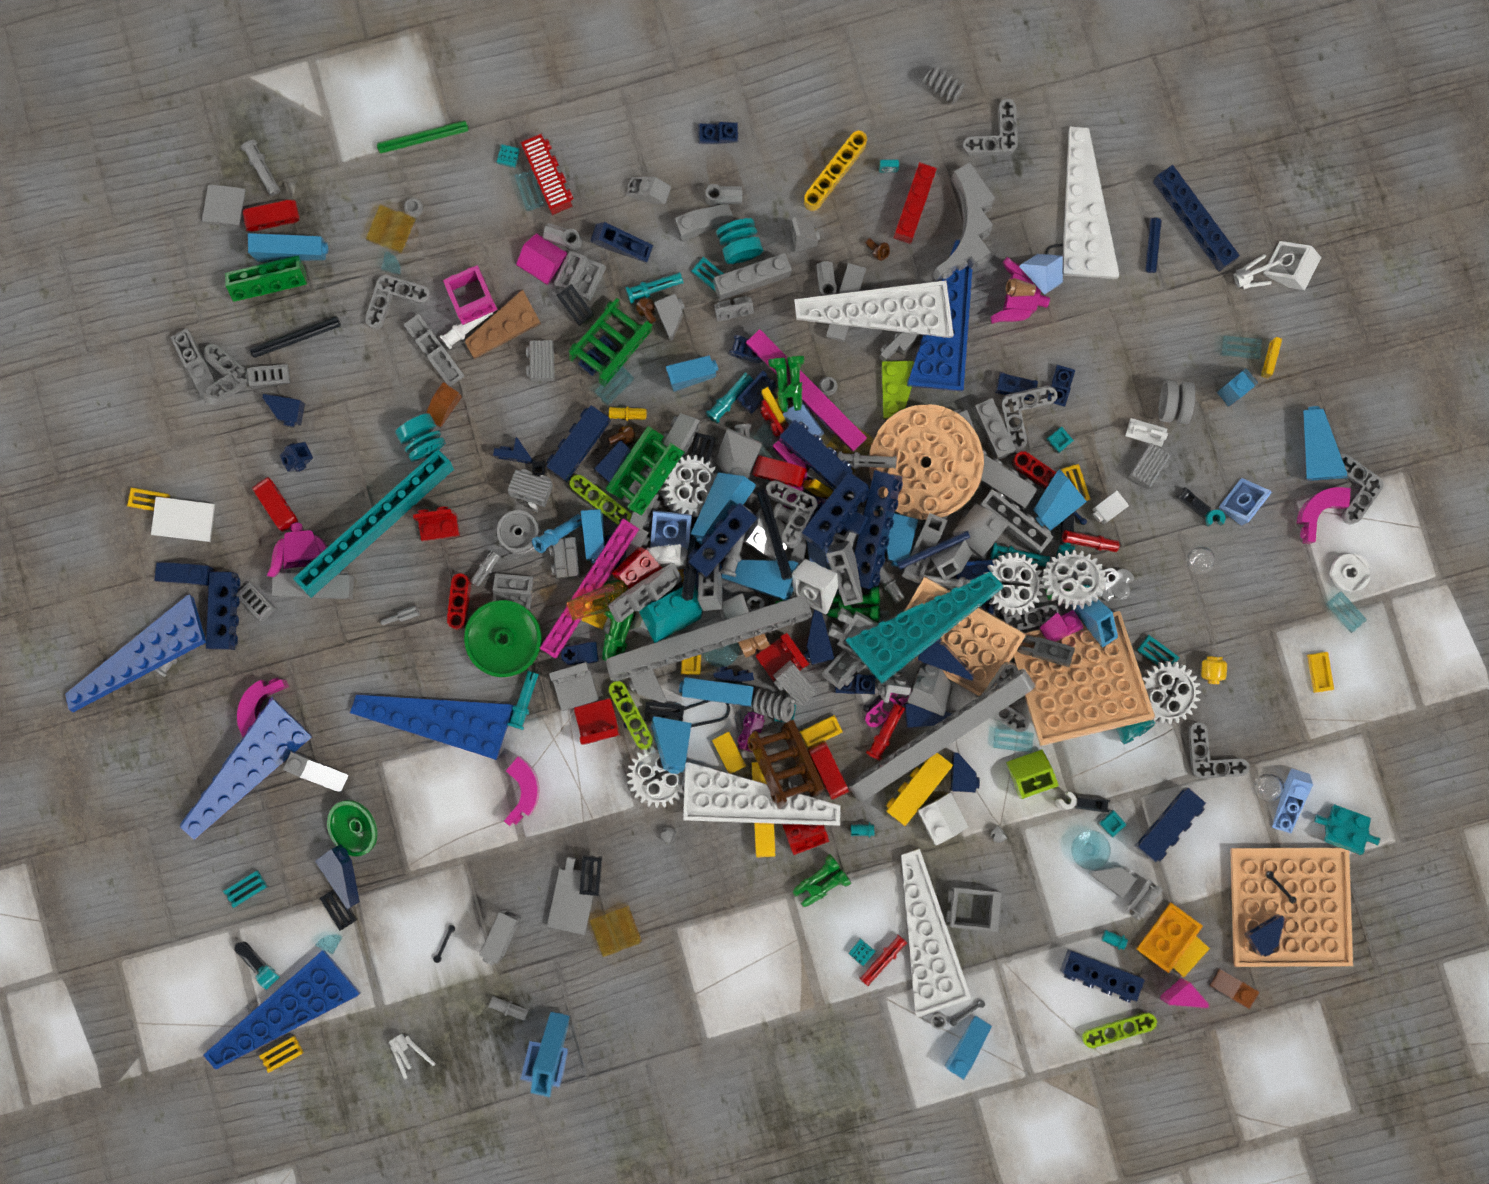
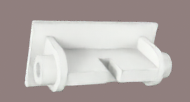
(1146, 432)

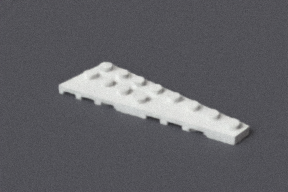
(1087, 233)
(905, 309)
(731, 798)
(934, 963)

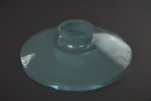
(724, 657)
(1100, 852)

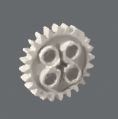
(675, 483)
(1015, 565)
(1074, 579)
(1183, 701)
(666, 791)

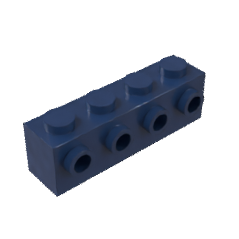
(578, 443)
(815, 454)
(1170, 824)
(1102, 975)

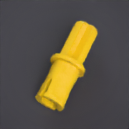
(627, 413)

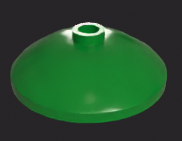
(352, 827)

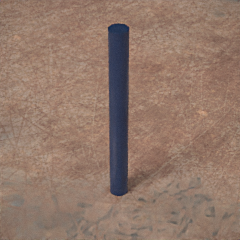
(934, 549)

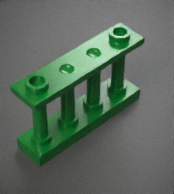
(617, 359)
(634, 464)

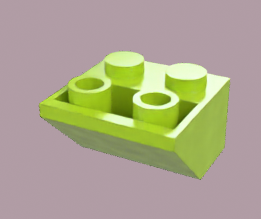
(1032, 774)

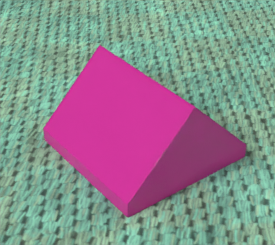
(541, 258)
(1183, 994)

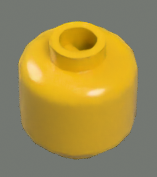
(1214, 669)

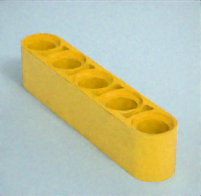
(837, 162)
(763, 831)

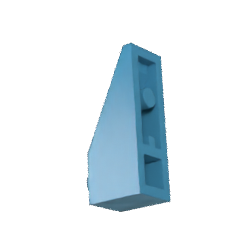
(968, 1047)

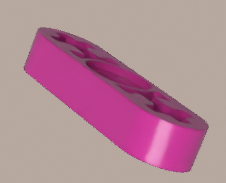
(873, 711)

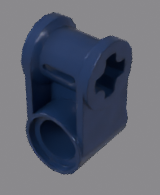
(742, 350)
(583, 653)

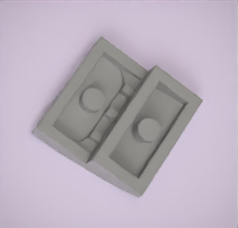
(223, 205)
(581, 273)
(513, 588)

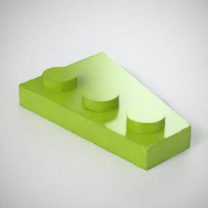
(894, 386)

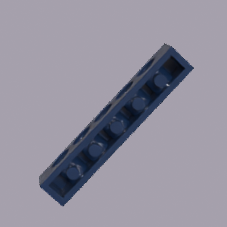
(1195, 218)
(876, 500)

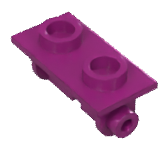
(752, 722)

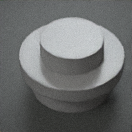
(413, 207)
(828, 386)

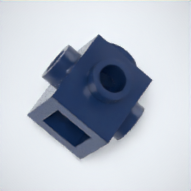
(296, 457)

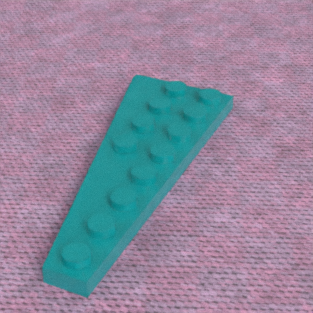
(903, 638)

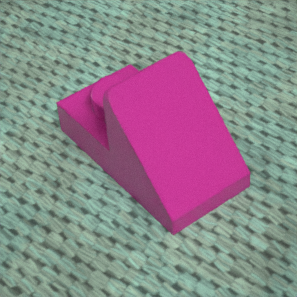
(1061, 626)

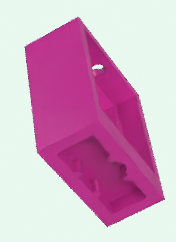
(483, 305)

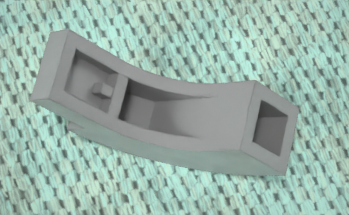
(927, 538)

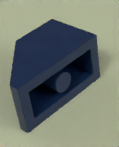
(286, 410)
(962, 775)
(1266, 935)

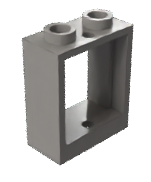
(994, 909)
(500, 937)

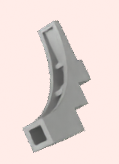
(975, 202)

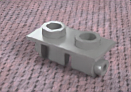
(742, 307)
(1138, 906)

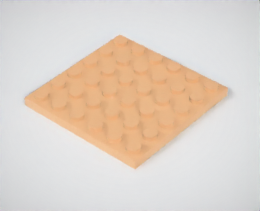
(1091, 696)
(1315, 927)

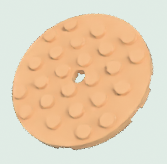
(954, 457)

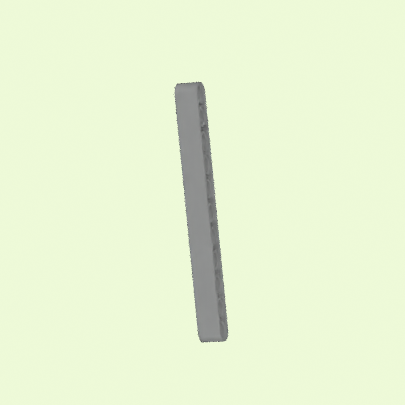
(708, 638)
(941, 735)

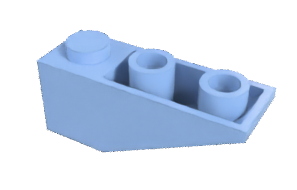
(1292, 800)

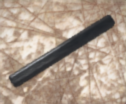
(295, 337)
(774, 534)
(690, 572)

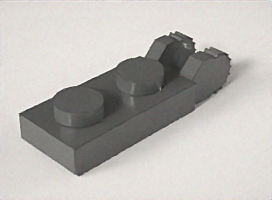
(1048, 650)

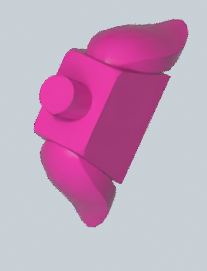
(1022, 307)
(295, 550)

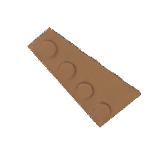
(503, 326)

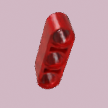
(271, 215)
(1031, 463)
(779, 471)
(275, 504)
(456, 592)
(828, 770)

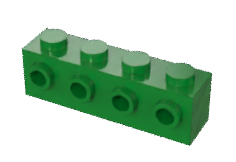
(265, 278)

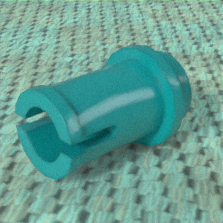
(862, 830)
(1114, 939)

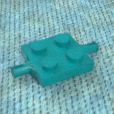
(1347, 829)

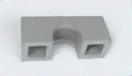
(997, 434)

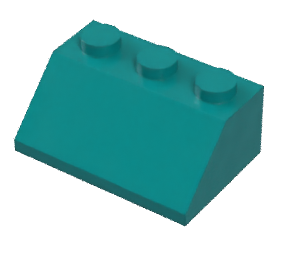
(670, 614)

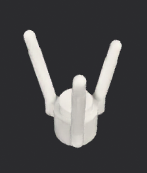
(1244, 276)
(399, 1045)

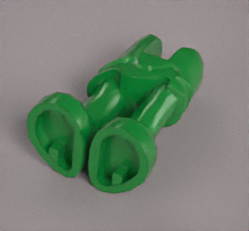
(795, 388)
(872, 598)
(615, 640)
(819, 892)

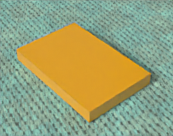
(1169, 937)

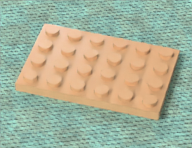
(978, 640)

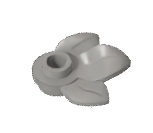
(1118, 585)

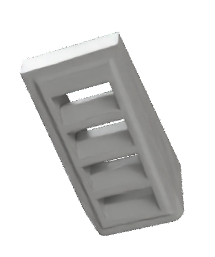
(260, 370)
(266, 612)

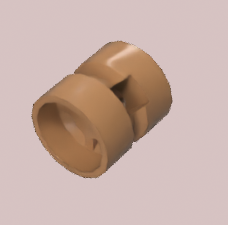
(750, 645)

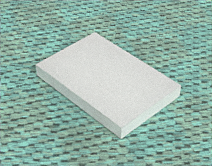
(183, 519)

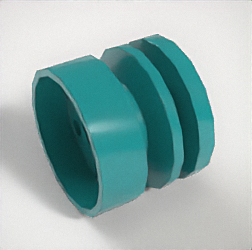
(739, 241)
(419, 435)

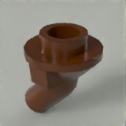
(880, 252)
(645, 308)
(625, 434)

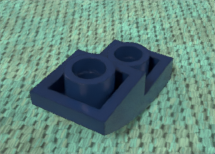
(718, 133)
(597, 355)
(1062, 382)
(727, 675)
(859, 685)

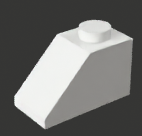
(1109, 508)

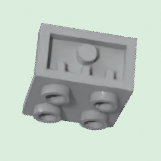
(574, 686)

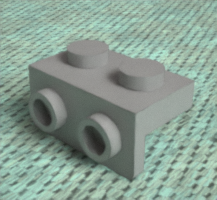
(843, 667)
(895, 684)

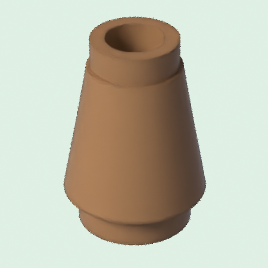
(1019, 288)

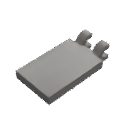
(852, 627)
(569, 908)

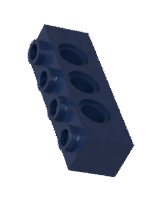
(849, 485)
(706, 566)
(216, 602)

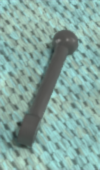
(980, 1003)

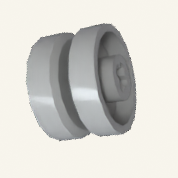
(1176, 402)
(508, 528)

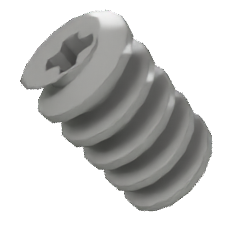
(944, 84)
(772, 706)

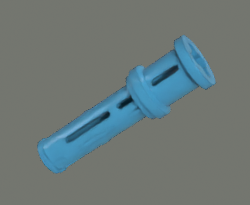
(552, 537)

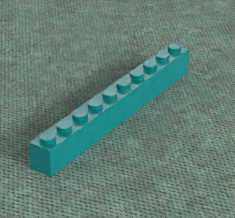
(374, 523)

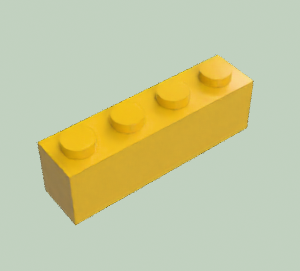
(918, 789)

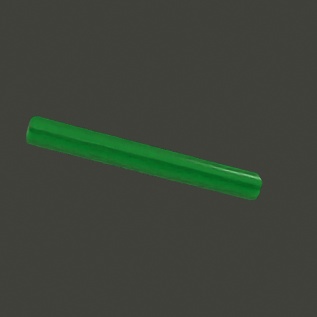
(422, 137)

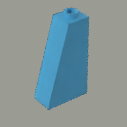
(278, 247)
(1321, 450)
(725, 492)
(763, 577)
(716, 691)
(549, 1054)

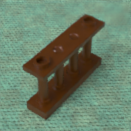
(801, 756)

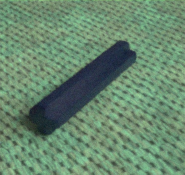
(1153, 245)

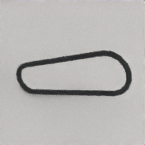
(707, 722)

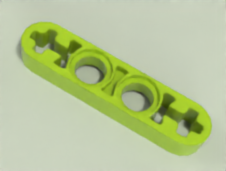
(602, 499)
(632, 714)
(1120, 1034)

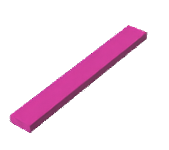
(811, 395)
(594, 579)

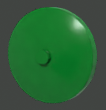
(503, 638)

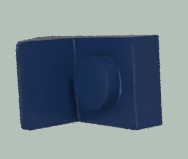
(518, 454)

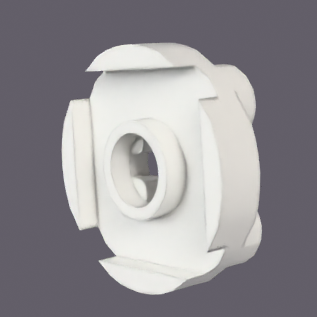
(1339, 574)

